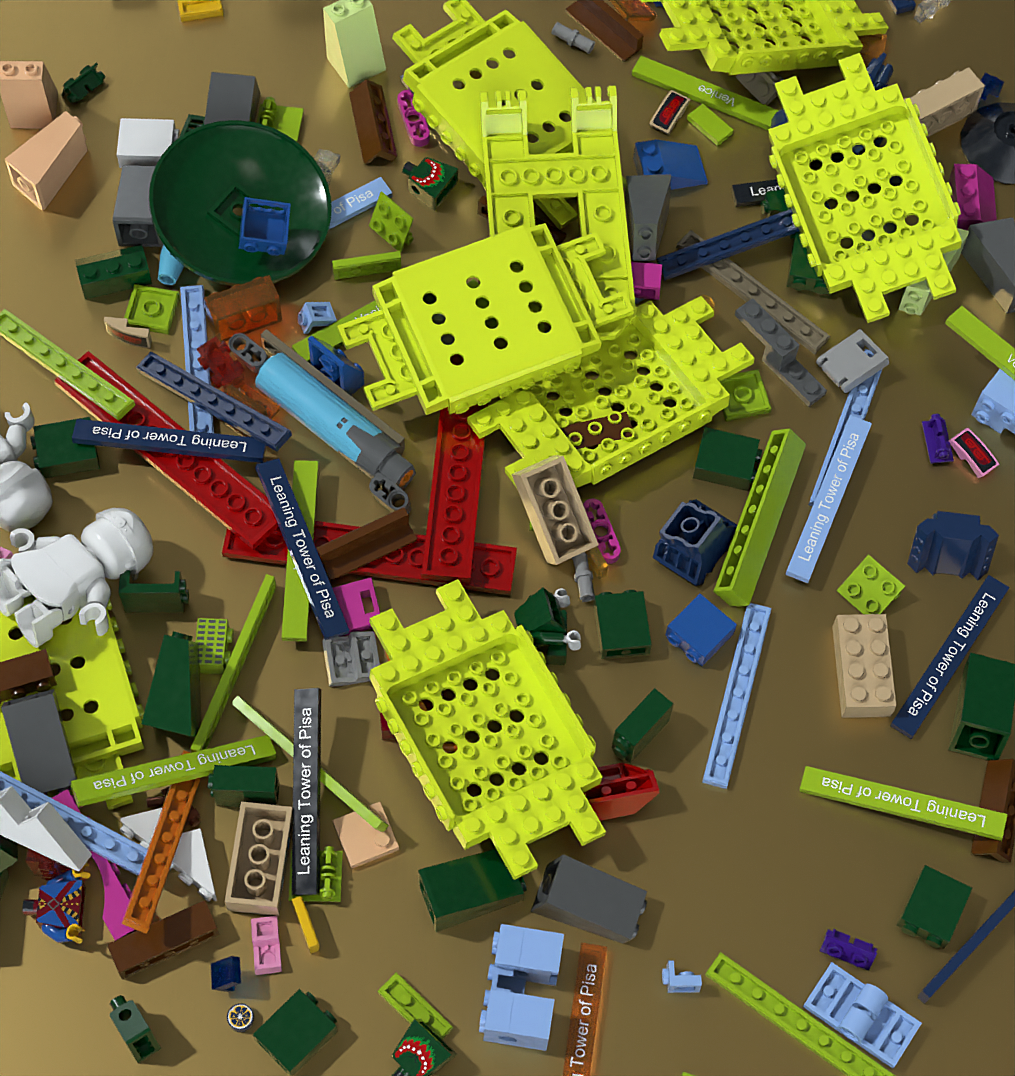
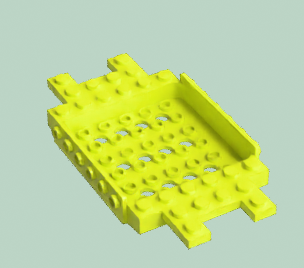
(827, 23)
(456, 113)
(834, 122)
(411, 345)
(678, 359)
(441, 656)
(93, 738)

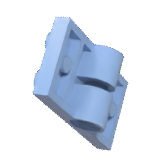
(862, 1014)

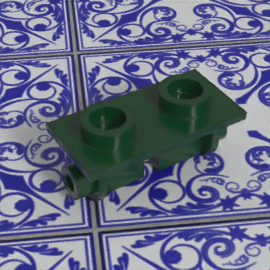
(76, 89)

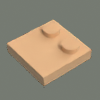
(361, 840)

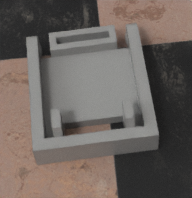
(851, 363)

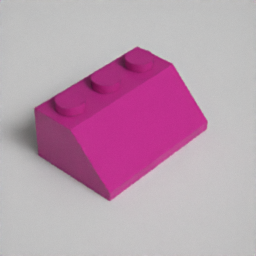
(974, 194)

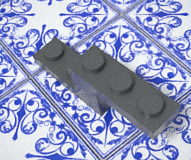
(780, 352)

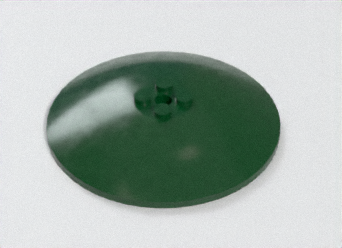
(211, 174)

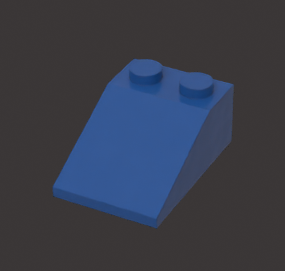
(672, 158)
(335, 365)

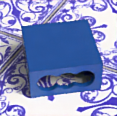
(264, 228)
(700, 630)

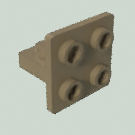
(761, 85)

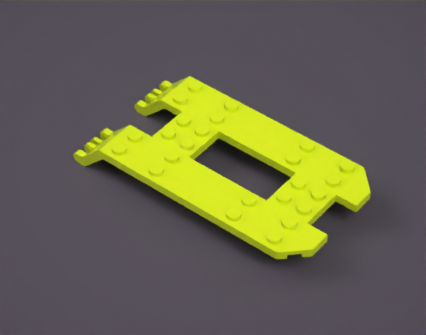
(588, 173)

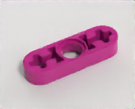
(412, 126)
(603, 520)

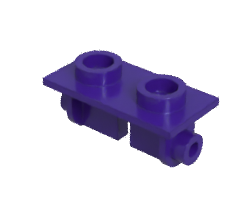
(937, 440)
(838, 946)

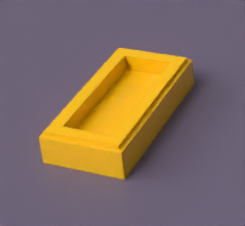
(199, 9)
(306, 925)

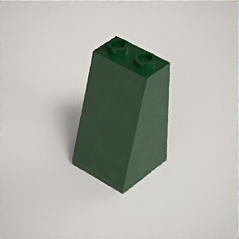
(175, 687)
(984, 708)
(468, 888)

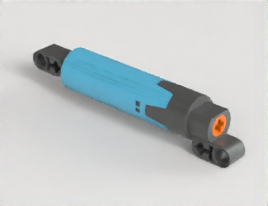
(331, 421)

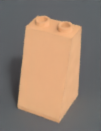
(28, 94)
(47, 159)

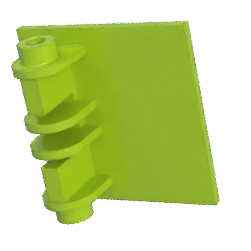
(280, 117)
(391, 222)
(871, 587)
(329, 877)

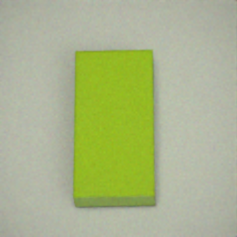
(710, 124)

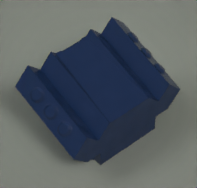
(694, 540)
(953, 545)

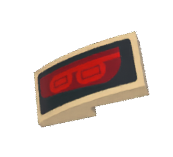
(669, 112)
(120, 329)

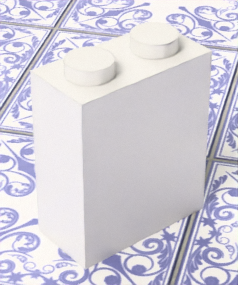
(144, 140)

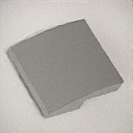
(350, 658)

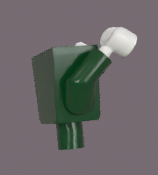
(544, 619)

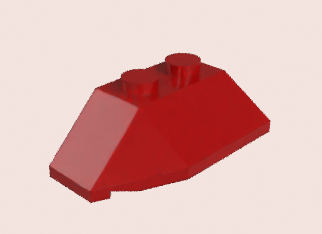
(622, 790)

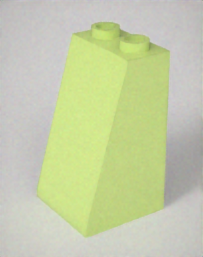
(353, 40)
(917, 296)

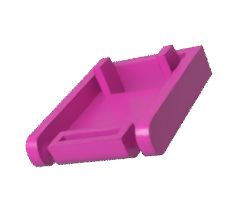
(352, 606)

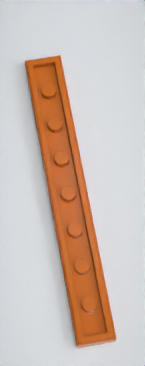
(160, 855)

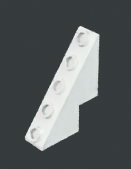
(40, 830)
(190, 854)

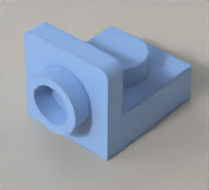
(315, 315)
(683, 982)

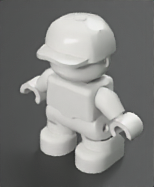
(23, 490)
(71, 573)

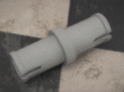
(573, 37)
(583, 577)

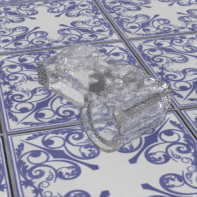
(928, 9)
(327, 162)

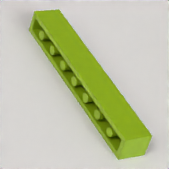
(760, 518)

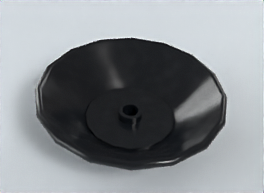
(990, 140)

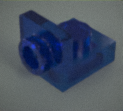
(992, 86)
(226, 974)

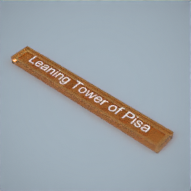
(584, 1010)

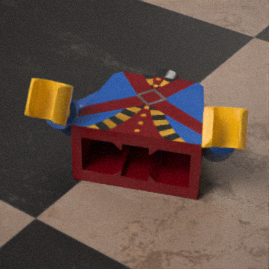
(60, 906)

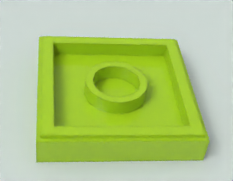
(152, 308)
(746, 395)

